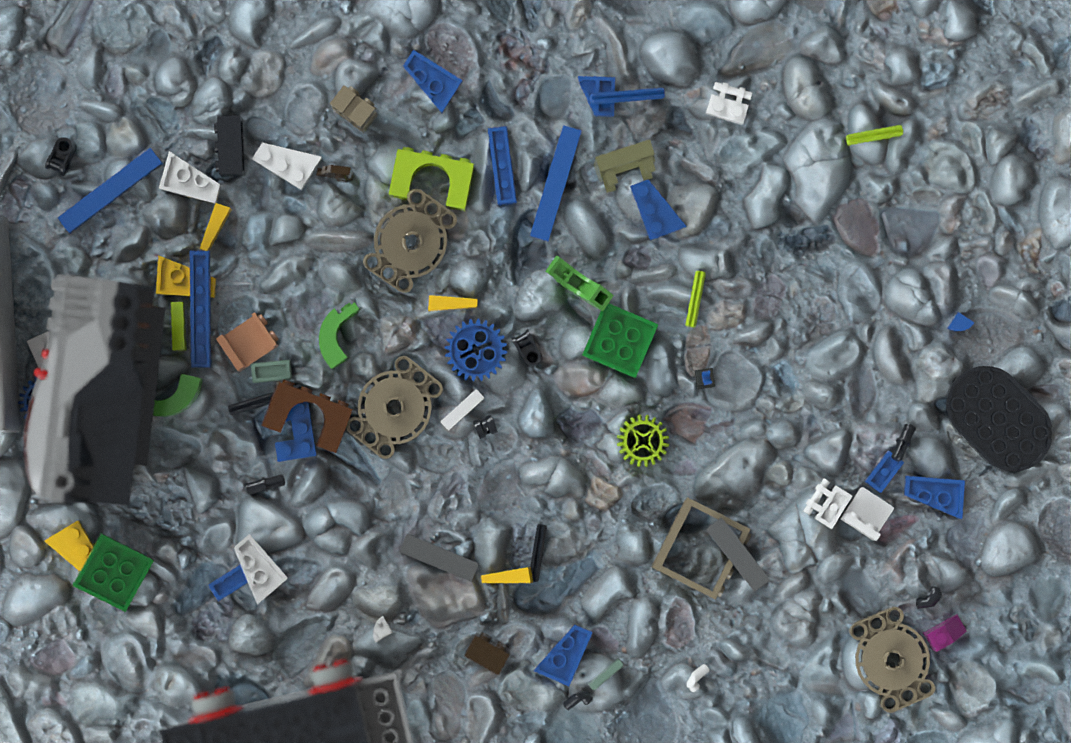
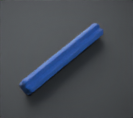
(627, 96)

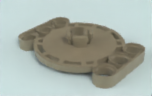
(393, 245)
(383, 423)
(874, 658)

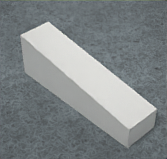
(462, 410)

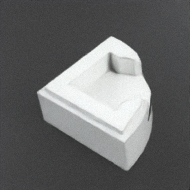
(381, 629)

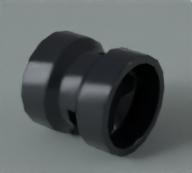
(485, 426)

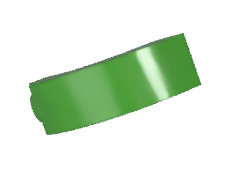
(579, 284)
(328, 335)
(183, 398)

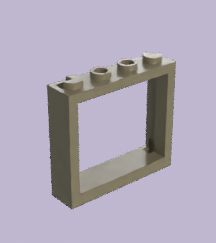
(672, 534)

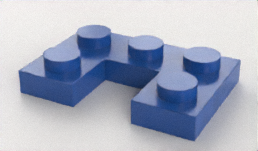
(304, 442)

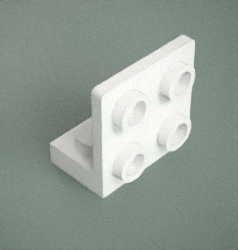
(867, 513)

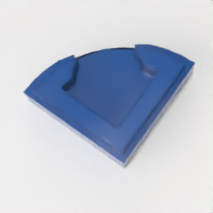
(960, 323)

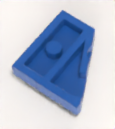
(598, 85)

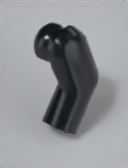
(931, 600)
(576, 698)

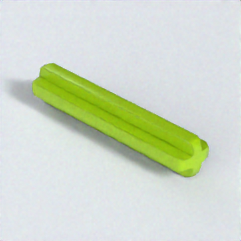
(873, 135)
(695, 299)

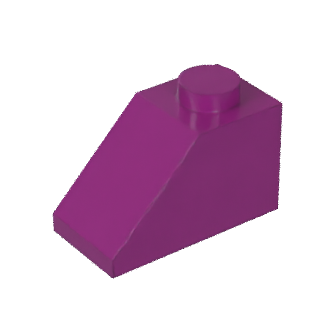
(945, 633)

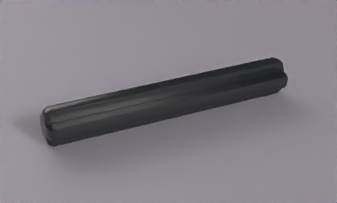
(253, 403)

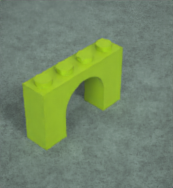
(410, 162)

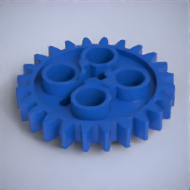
(468, 334)

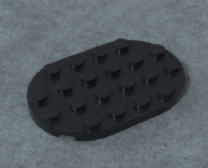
(999, 418)

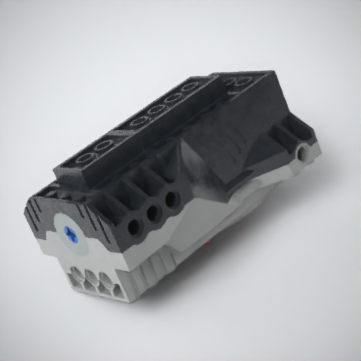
(94, 391)

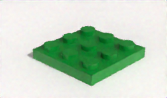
(620, 340)
(113, 572)

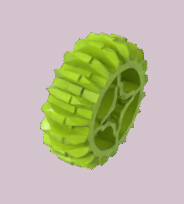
(655, 429)

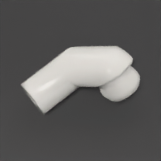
(695, 676)

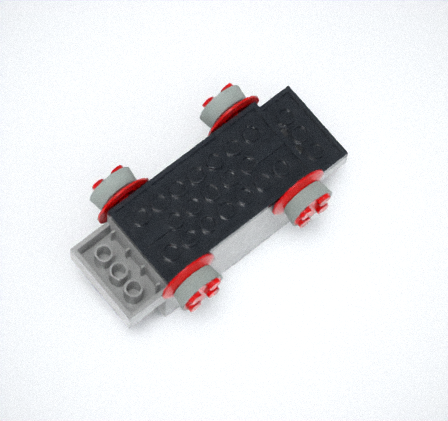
(333, 711)

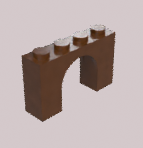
(286, 397)

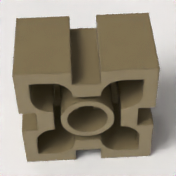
(353, 108)

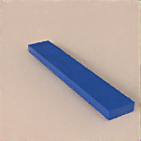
(555, 183)
(110, 190)
(200, 309)

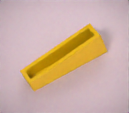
(218, 218)
(442, 303)
(512, 576)

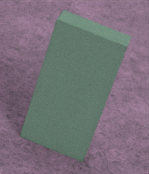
(271, 371)
(606, 674)

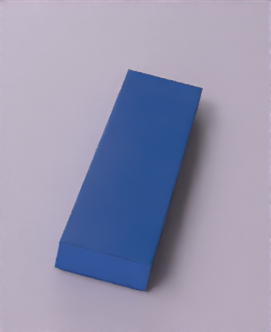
(502, 165)

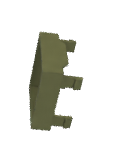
(625, 159)

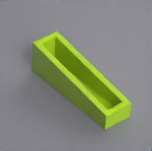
(178, 326)

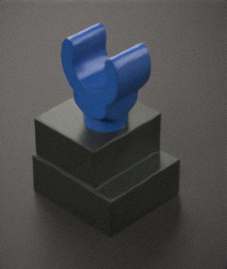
(704, 378)

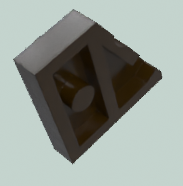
(340, 173)

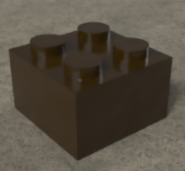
(487, 653)

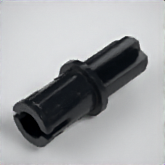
(903, 442)
(265, 484)

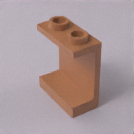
(248, 342)

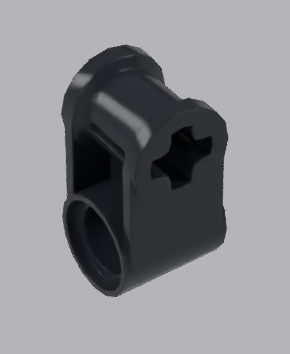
(60, 157)
(526, 347)

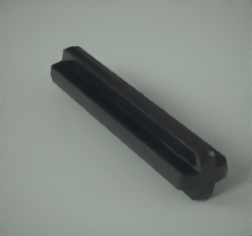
(538, 551)

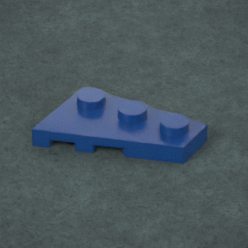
(432, 79)
(655, 211)
(938, 493)
(566, 655)

